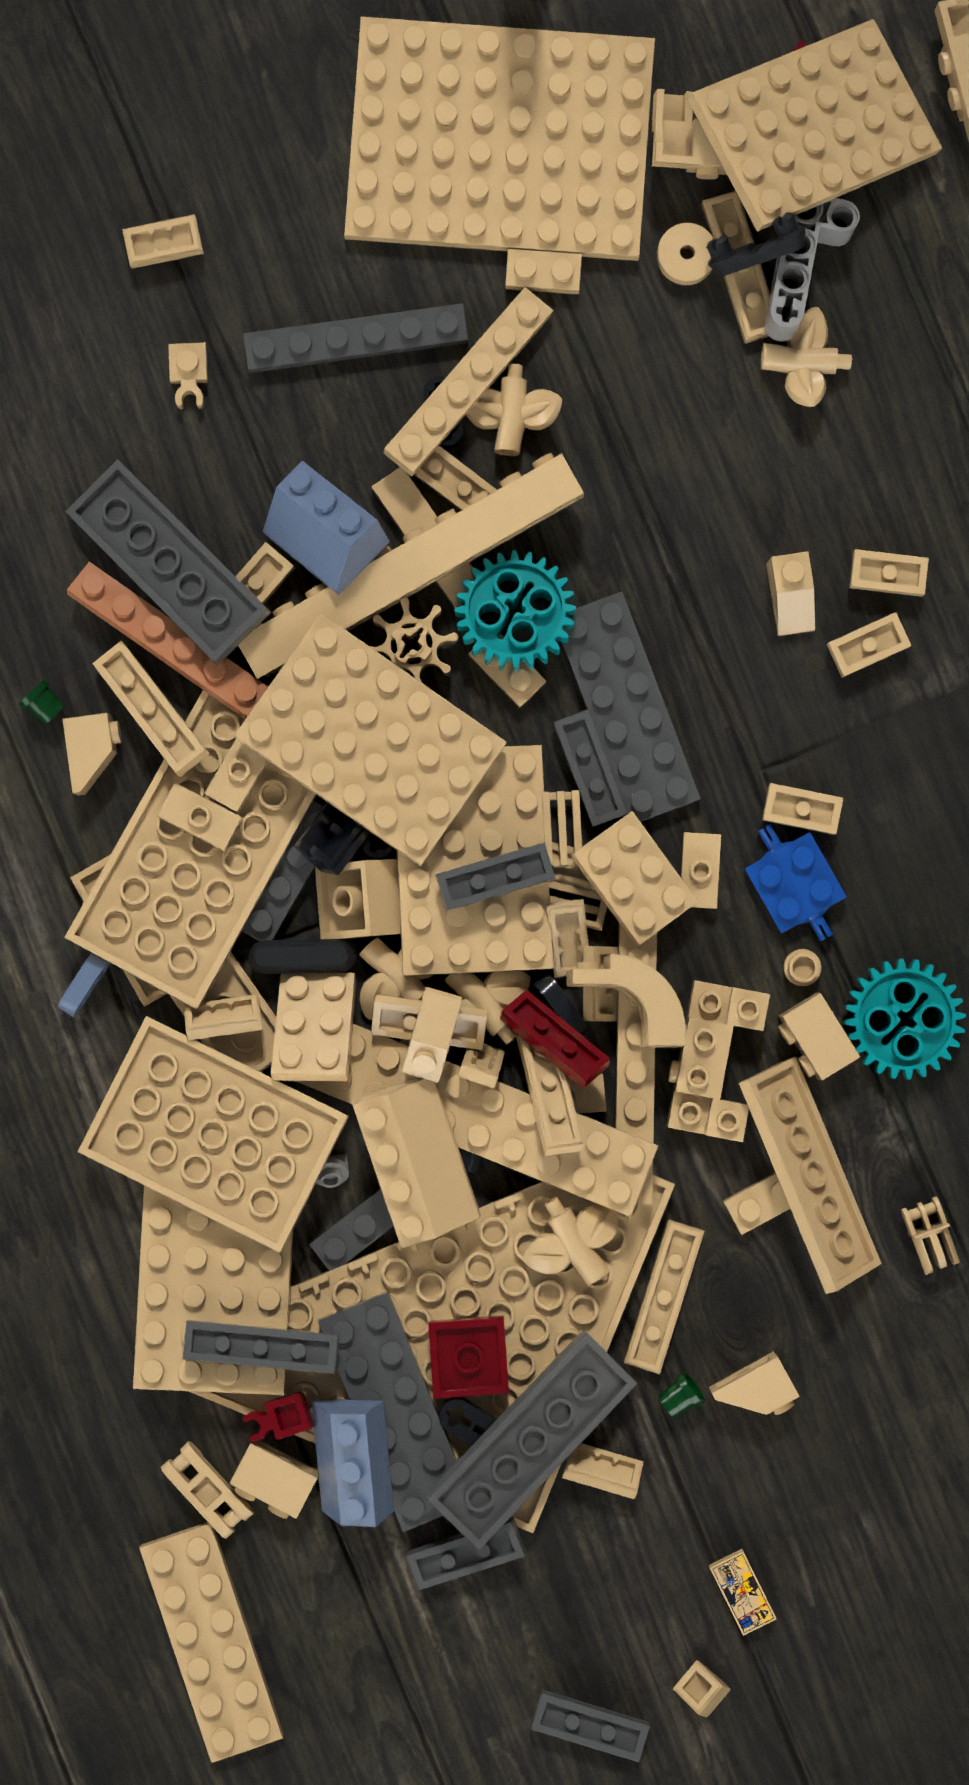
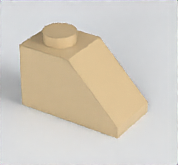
(792, 593)
(90, 748)
(432, 1034)
(758, 1387)

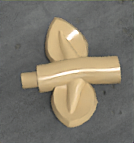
(806, 359)
(514, 410)
(389, 979)
(492, 995)
(573, 1241)

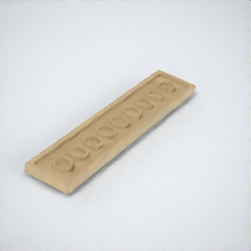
(504, 1126)

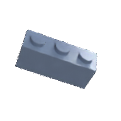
(323, 528)
(353, 1461)

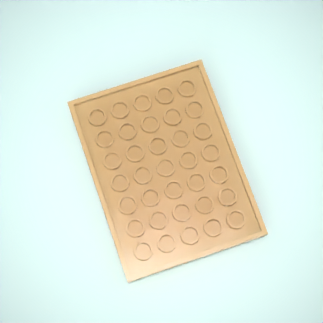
(499, 138)

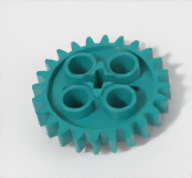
(486, 597)
(928, 1042)

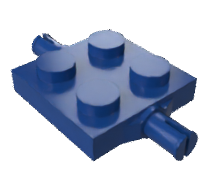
(795, 882)

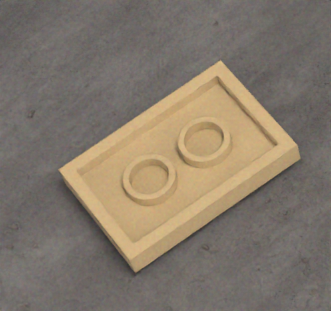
(634, 878)
(313, 1027)

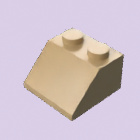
(359, 900)

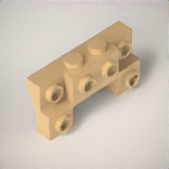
(954, 57)
(679, 140)
(703, 1061)

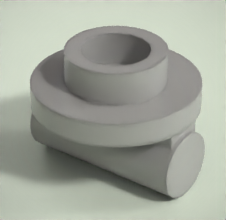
(335, 1171)

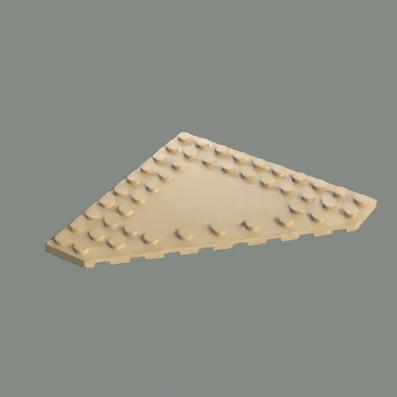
(479, 1275)

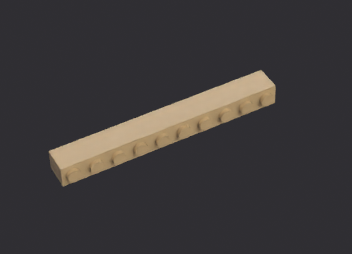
(419, 561)

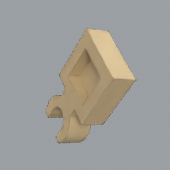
(188, 367)

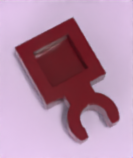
(284, 1416)

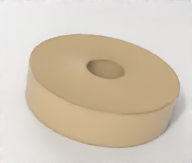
(673, 265)

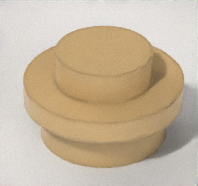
(802, 967)

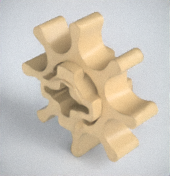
(397, 634)

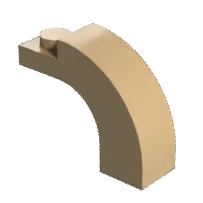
(652, 994)

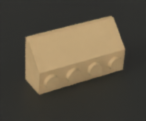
(416, 1160)

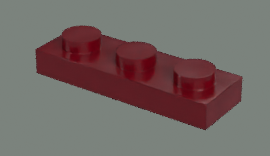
(555, 1039)

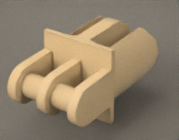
(930, 1233)

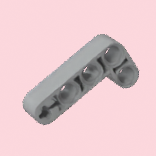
(799, 266)

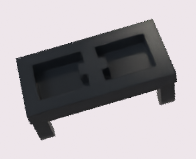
(331, 840)

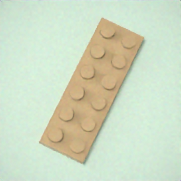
(810, 1174)
(211, 1641)

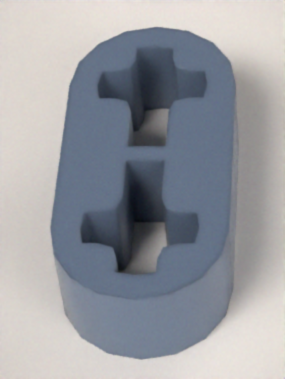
(83, 984)

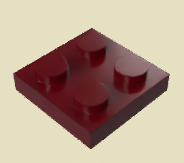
(468, 1357)

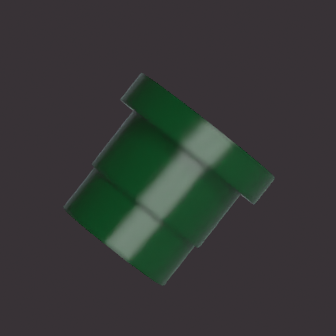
(42, 702)
(682, 1395)

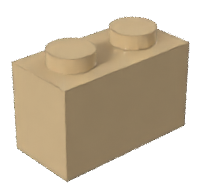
(818, 1037)
(274, 1479)

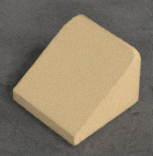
(701, 1689)

